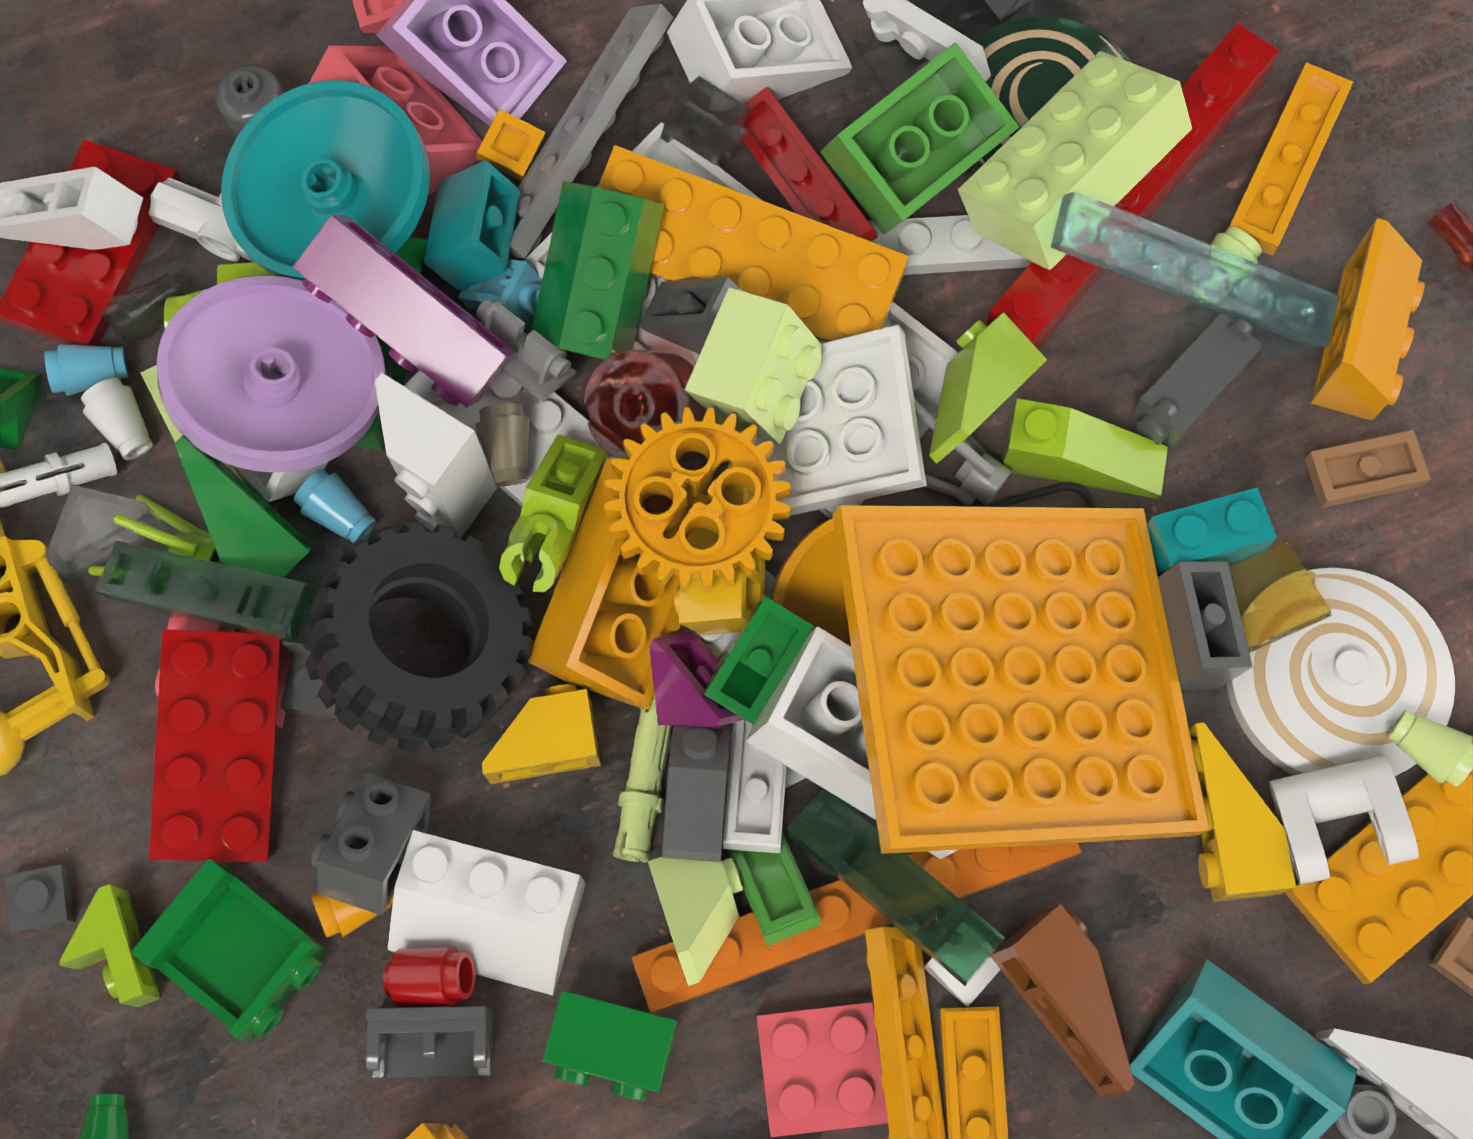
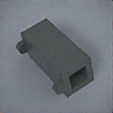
(1196, 381)

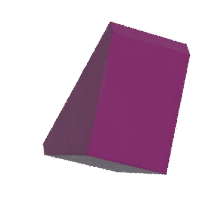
(680, 676)

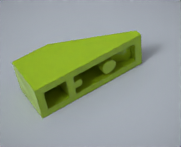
(980, 379)
(1081, 449)

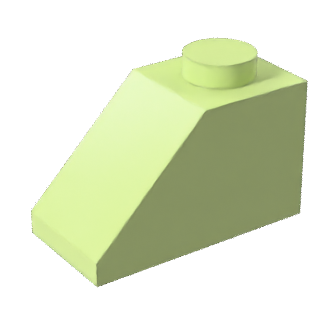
(697, 908)

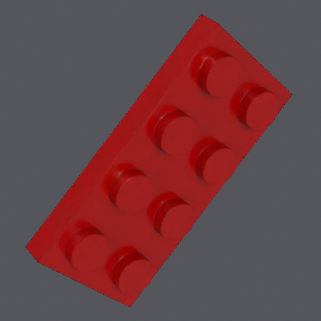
(65, 288)
(214, 746)

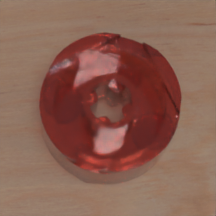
(618, 394)

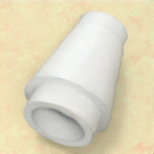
(117, 417)

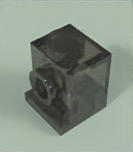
(706, 121)

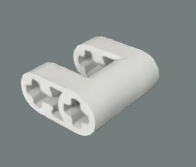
(1339, 793)

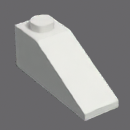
(69, 210)
(1420, 1081)

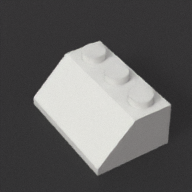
(433, 458)
(489, 904)

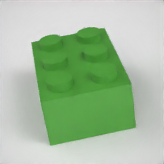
(919, 138)

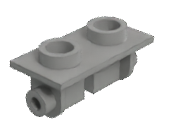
(537, 363)

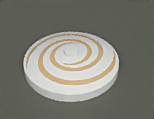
(1346, 679)

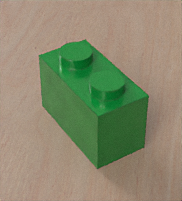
(610, 1044)

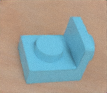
(515, 288)

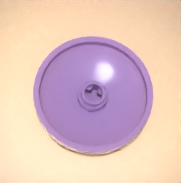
(268, 375)

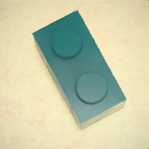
(472, 226)
(1213, 530)

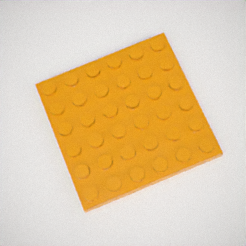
(1015, 677)

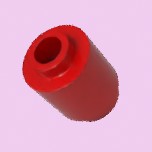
(429, 977)

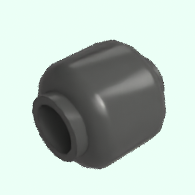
(244, 93)

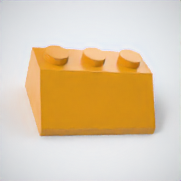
(1370, 325)

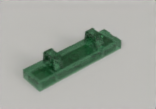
(206, 591)
(895, 886)

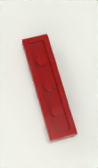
(799, 169)

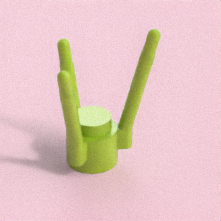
(194, 544)

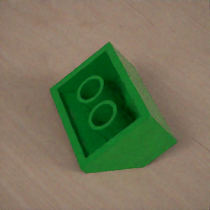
(597, 270)

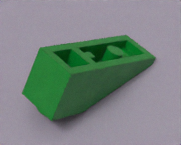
(239, 521)

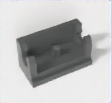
(429, 1042)

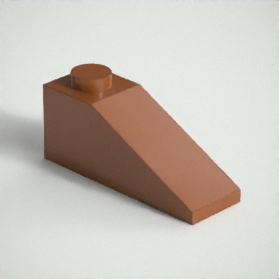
(1067, 989)

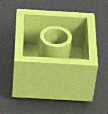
(755, 364)

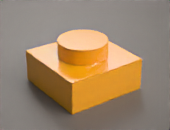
(510, 145)

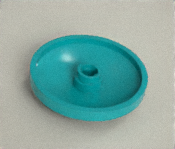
(319, 156)

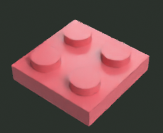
(821, 1069)

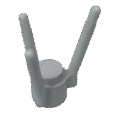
(980, 474)

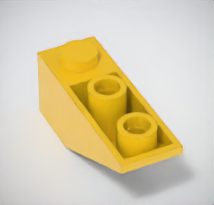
(1246, 843)

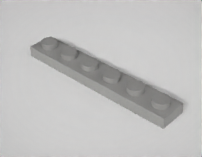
(584, 121)

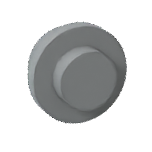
(1368, 1114)

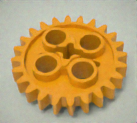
(656, 470)

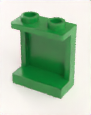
(231, 951)

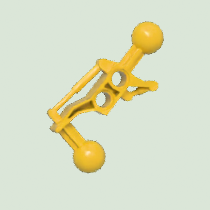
(33, 638)

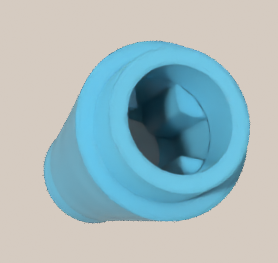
(81, 366)
(334, 506)

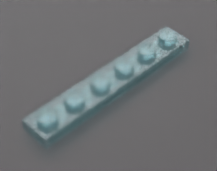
(1193, 270)

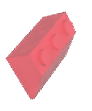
(445, 133)

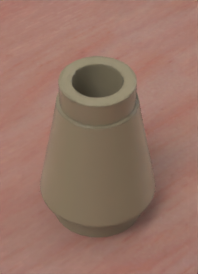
(505, 442)

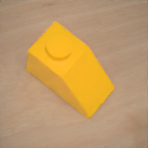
(546, 738)

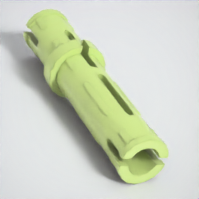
(642, 794)

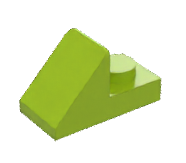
(110, 933)

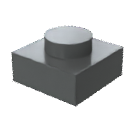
(39, 899)

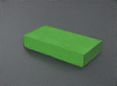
(776, 892)

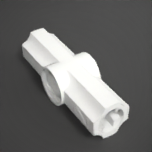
(195, 215)

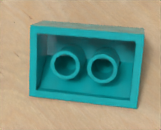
(1242, 1064)

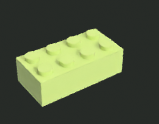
(1087, 139)

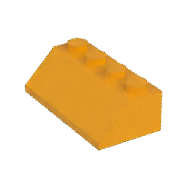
(607, 611)

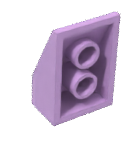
(474, 53)

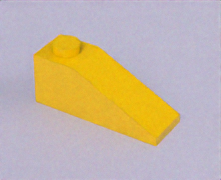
(725, 607)

